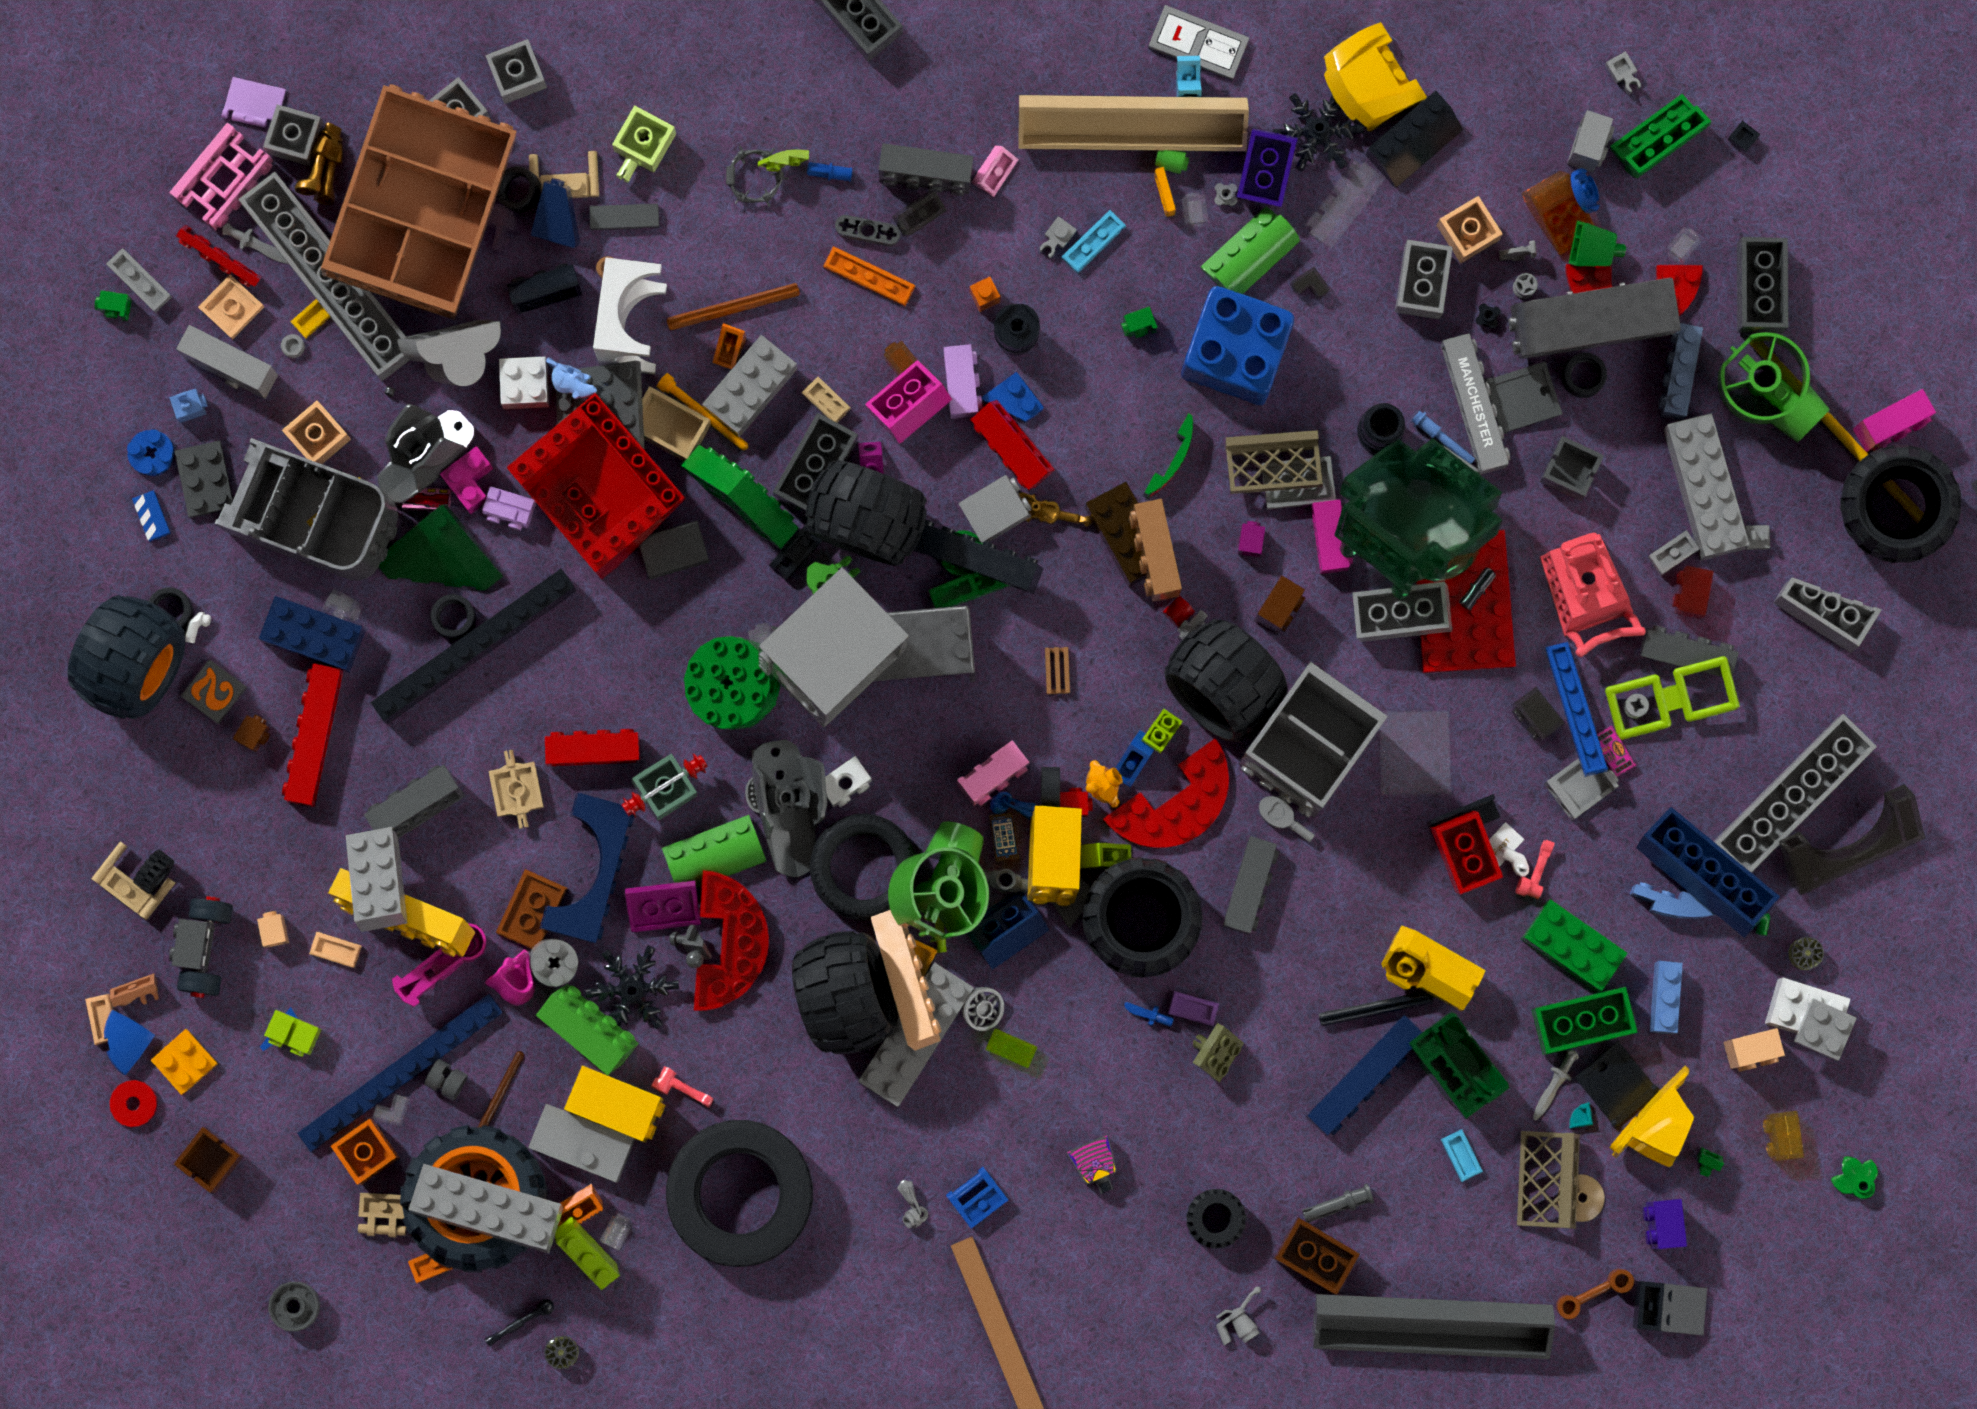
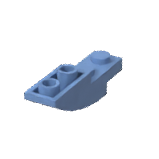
(1667, 905)

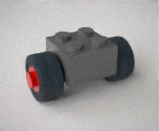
(195, 943)

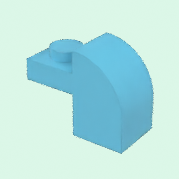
(1188, 76)

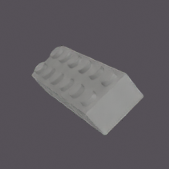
(1706, 487)
(897, 1064)
(486, 1208)

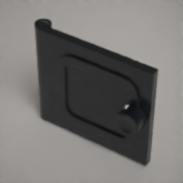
(1620, 1087)

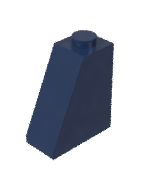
(556, 215)

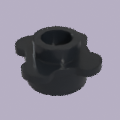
(1483, 320)

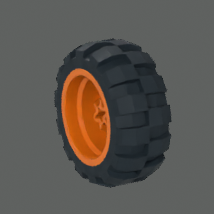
(486, 1152)

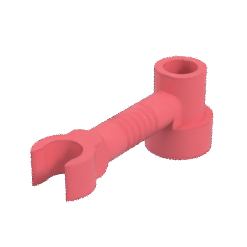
(1531, 886)
(667, 1080)

